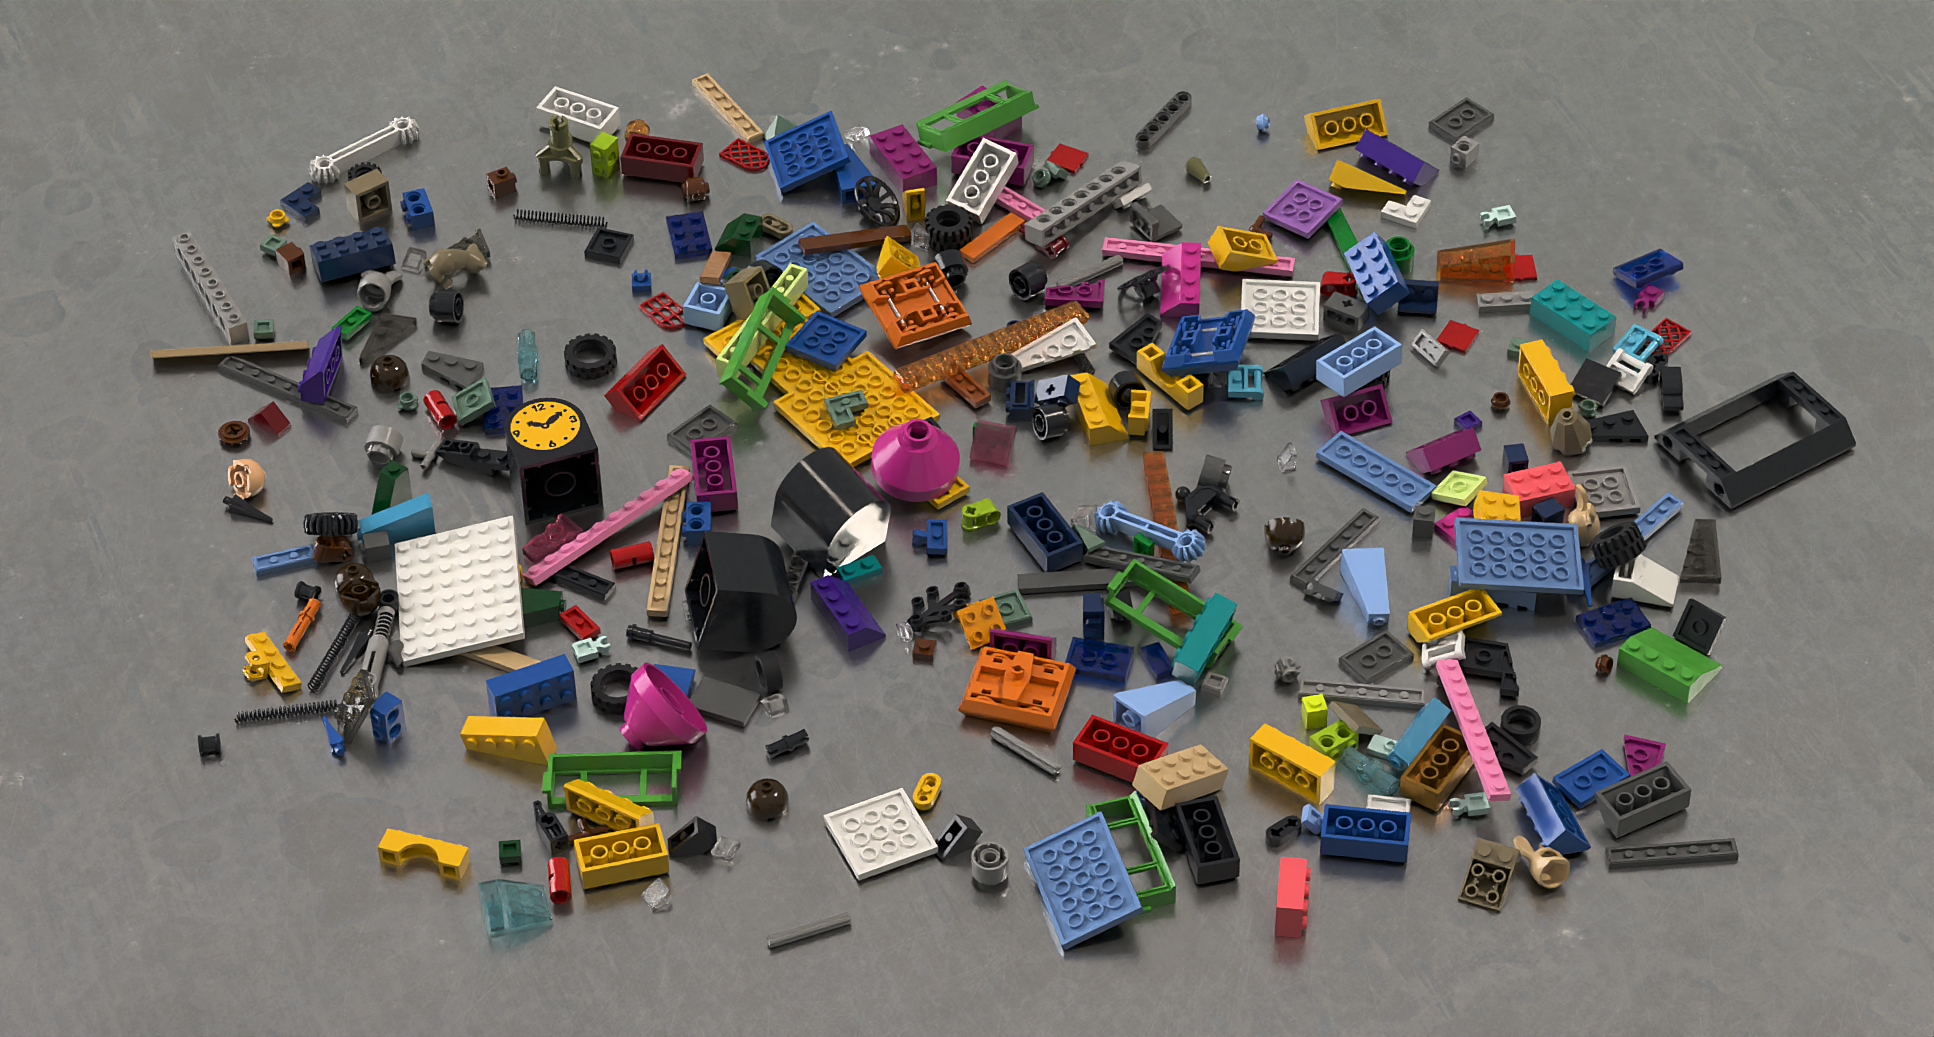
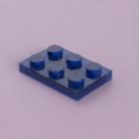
(689, 235)
(1648, 268)
(506, 401)
(1613, 622)
(1100, 659)

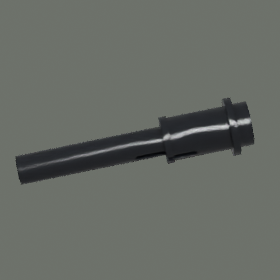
(643, 634)

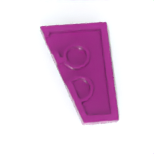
(1085, 295)
(1642, 753)

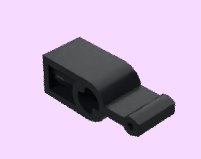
(1671, 388)
(550, 830)

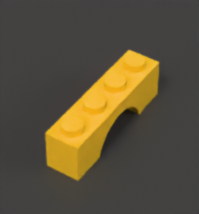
(1186, 390)
(400, 847)

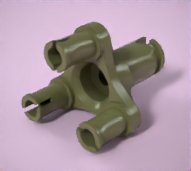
(559, 148)

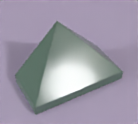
(779, 126)
(1089, 539)

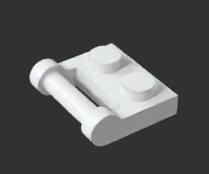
(1630, 379)
(1443, 648)

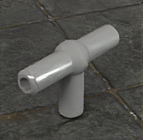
(428, 455)

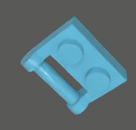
(1635, 339)
(1239, 382)

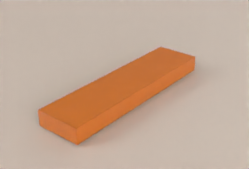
(992, 237)

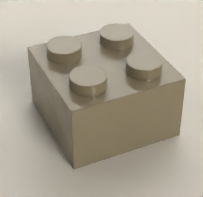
(368, 196)
(745, 290)

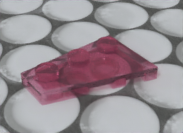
(554, 537)

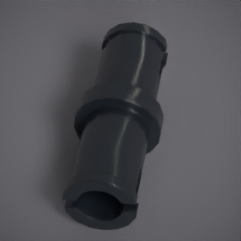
(787, 743)

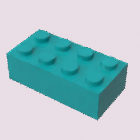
(1573, 315)
(1203, 638)

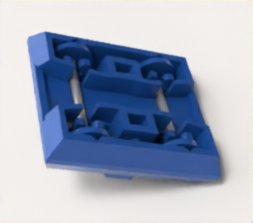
(1208, 343)

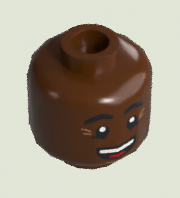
(695, 189)

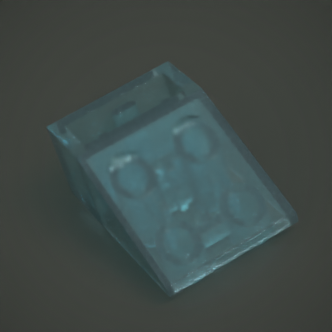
(512, 904)

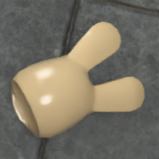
(1584, 517)
(1545, 864)

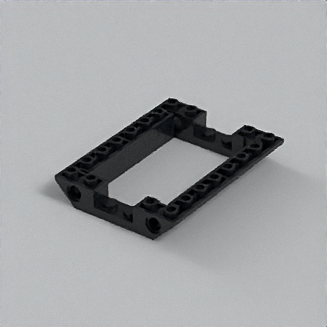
(1830, 439)

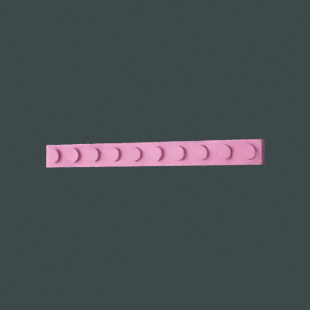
(1153, 252)
(607, 527)
(1473, 730)

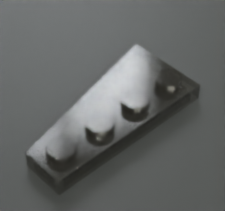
(1702, 555)

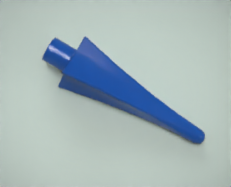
(1586, 581)
(335, 740)

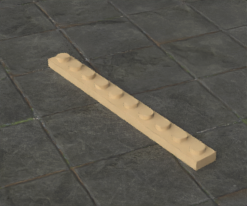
(666, 550)

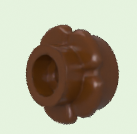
(1500, 400)
(1604, 664)

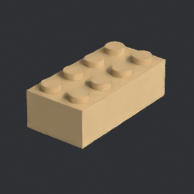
(1180, 777)

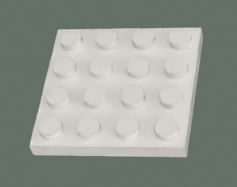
(1282, 308)
(880, 834)

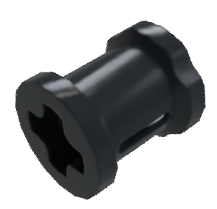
(306, 591)
(209, 743)

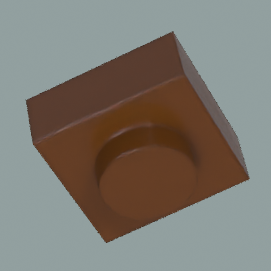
(924, 649)

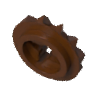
(238, 427)

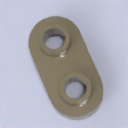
(776, 226)

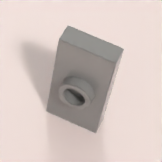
(1430, 348)

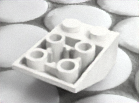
(1645, 582)

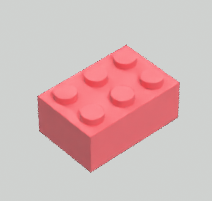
(1538, 485)
(1290, 897)

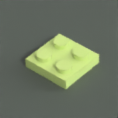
(1459, 488)

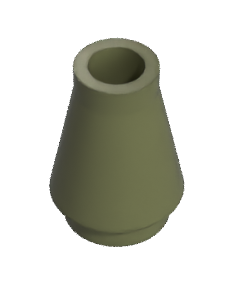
(1197, 169)

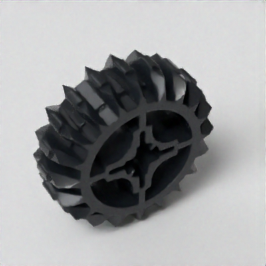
(330, 523)

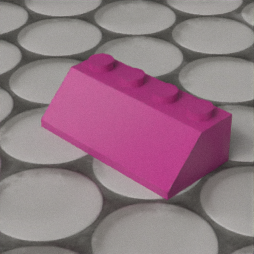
(1181, 281)

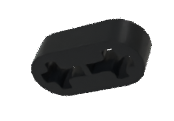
(1661, 360)
(1283, 831)

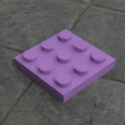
(1302, 208)

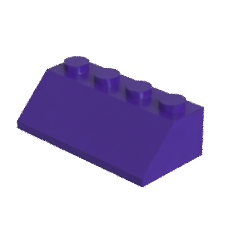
(1395, 158)
(322, 367)
(845, 612)

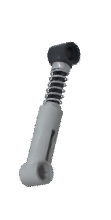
(378, 643)

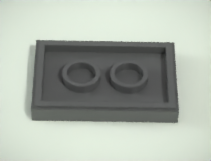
(1461, 120)
(704, 424)
(1376, 658)
(725, 701)

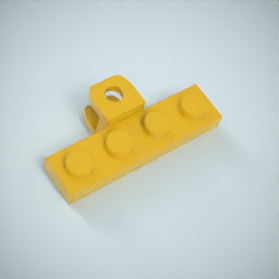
(269, 661)

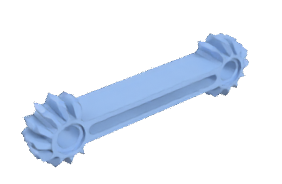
(1184, 546)

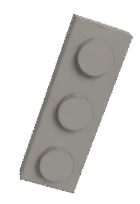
(1504, 301)

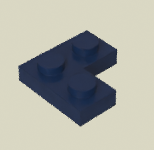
(300, 202)

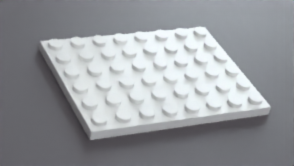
(459, 591)

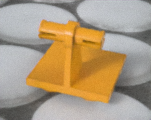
(978, 620)

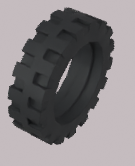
(594, 369)
(604, 677)

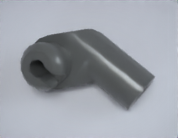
(395, 652)

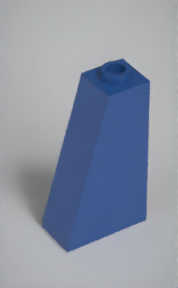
(848, 175)

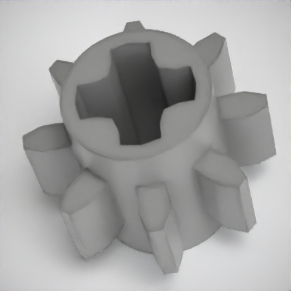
(1287, 669)

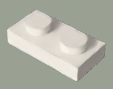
(1137, 193)

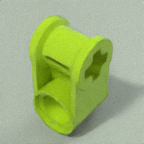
(981, 513)

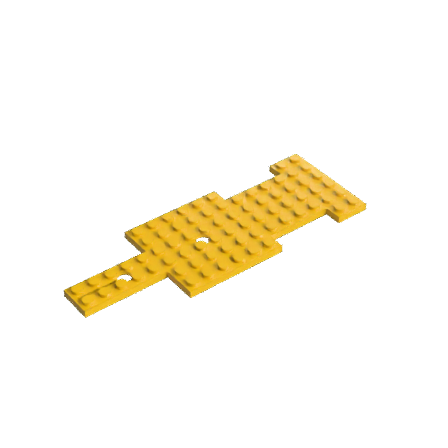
(809, 383)

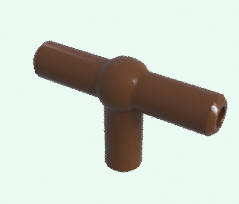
(1256, 227)
(586, 832)

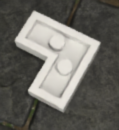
(1407, 215)

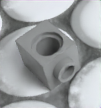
(1464, 152)

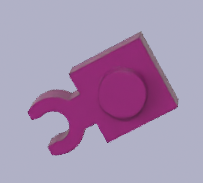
(1648, 296)

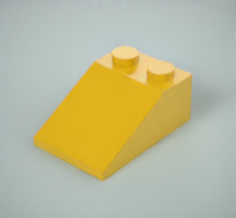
(1240, 249)
(895, 259)

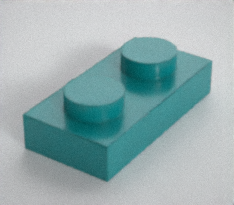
(859, 570)

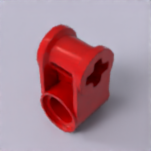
(1338, 282)

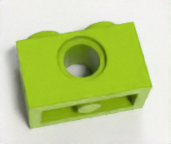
(604, 155)

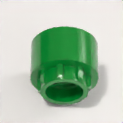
(1402, 252)

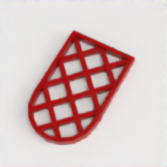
(723, 154)
(1686, 332)

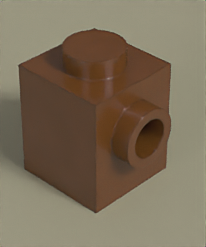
(501, 182)
(290, 258)

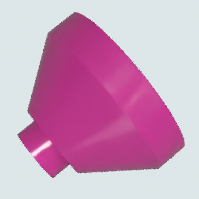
(915, 461)
(659, 711)

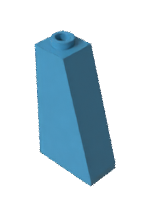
(402, 521)
(1417, 734)

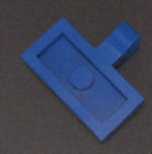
(934, 536)

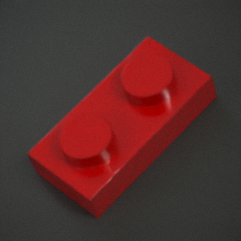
(579, 623)

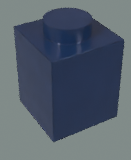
(1515, 458)
(1548, 512)

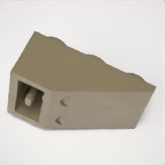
(1490, 874)

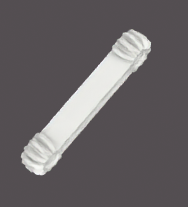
(328, 168)

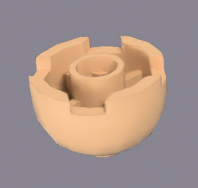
(246, 478)

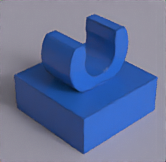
(641, 281)

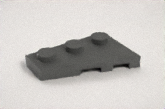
(455, 369)

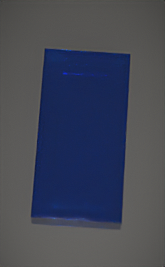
(1157, 660)

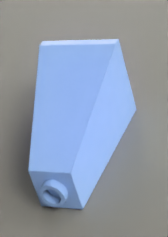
(1367, 581)
(1153, 707)

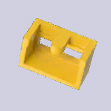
(1140, 412)

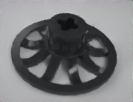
(872, 205)
(1146, 282)

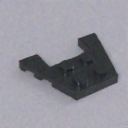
(1490, 660)

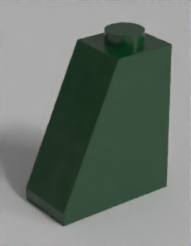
(392, 487)
(541, 606)

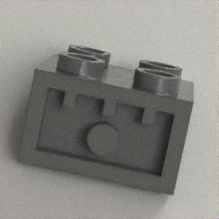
(1153, 222)

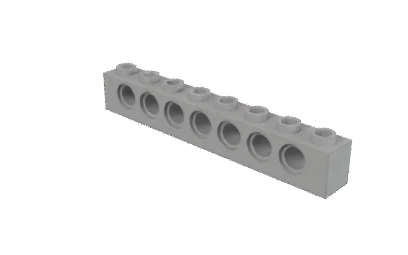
(1083, 203)
(211, 288)

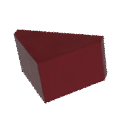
(270, 419)

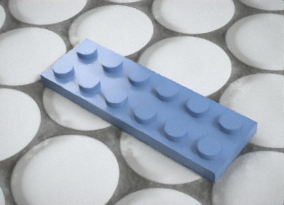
(1375, 471)

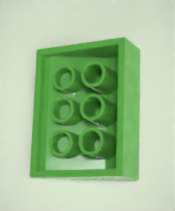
(1667, 664)

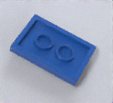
(1589, 776)

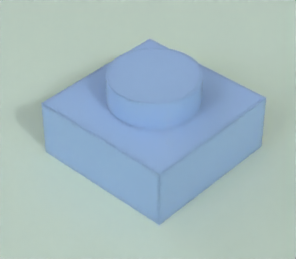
(1312, 819)

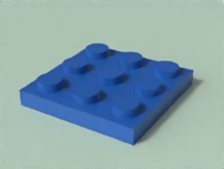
(826, 340)

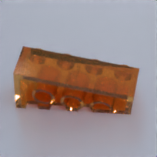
(1478, 262)

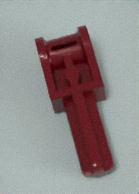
(1054, 247)

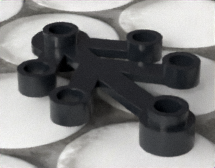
(919, 620)

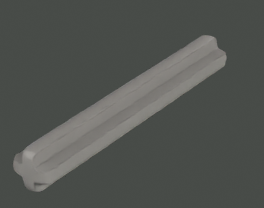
(1092, 271)
(1025, 750)
(808, 929)

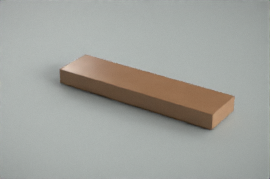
(715, 267)

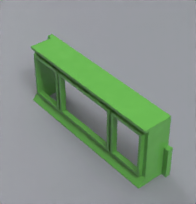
(1017, 104)
(780, 306)
(1168, 592)
(615, 763)
(1150, 897)

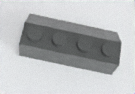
(1643, 799)

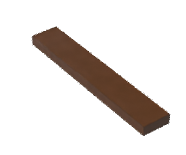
(853, 239)

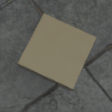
(1355, 718)

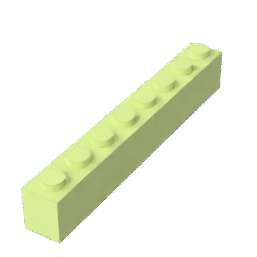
(792, 285)

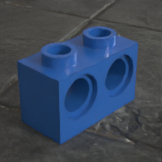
(417, 209)
(698, 520)
(387, 717)

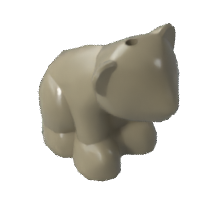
(448, 262)

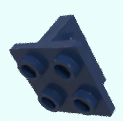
(1422, 297)

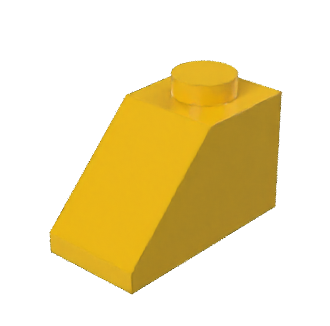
(914, 204)

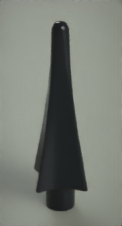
(238, 505)
(358, 648)

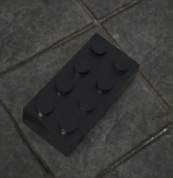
(1207, 840)

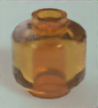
(636, 127)

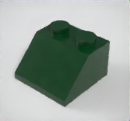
(741, 236)

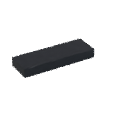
(584, 582)

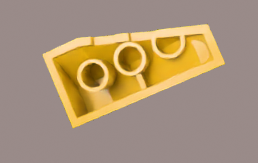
(1356, 179)

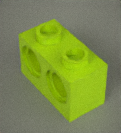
(1334, 740)

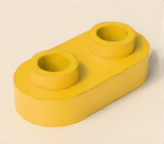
(924, 795)

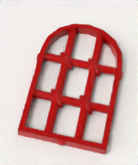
(664, 305)

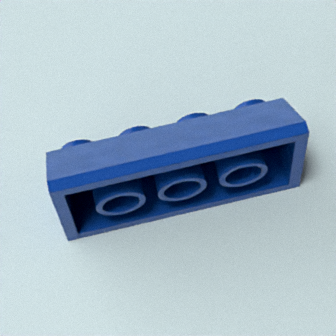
(1551, 816)

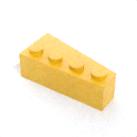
(510, 737)

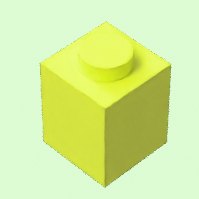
(1314, 711)

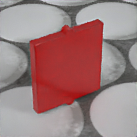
(1068, 157)
(1524, 268)
(1457, 336)

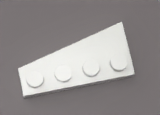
(1056, 345)

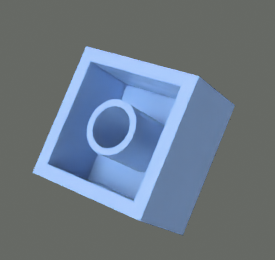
(707, 307)

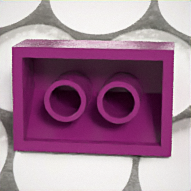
(1357, 410)
(1445, 451)
(1016, 641)

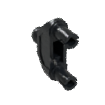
(1201, 501)

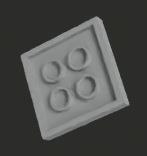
(1608, 490)

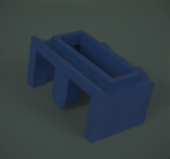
(1020, 411)
(1093, 616)

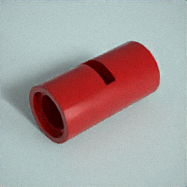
(440, 410)
(632, 555)
(559, 880)

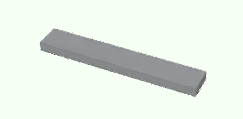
(1364, 693)

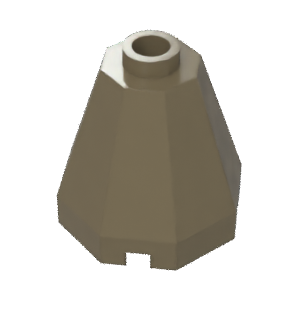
(1570, 432)

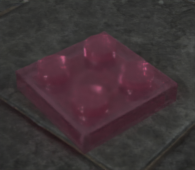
(993, 443)

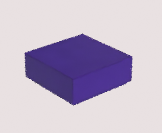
(1467, 421)

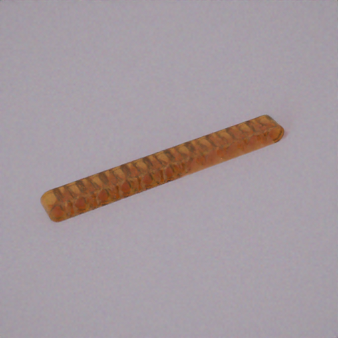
(985, 348)
(1161, 503)

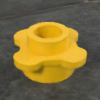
(277, 218)

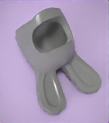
(376, 286)

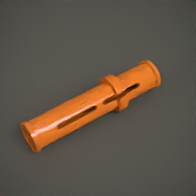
(305, 619)

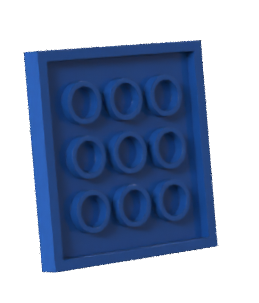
(807, 151)

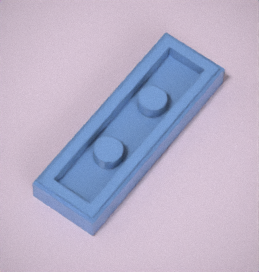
(283, 560)

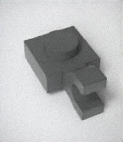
(1327, 593)

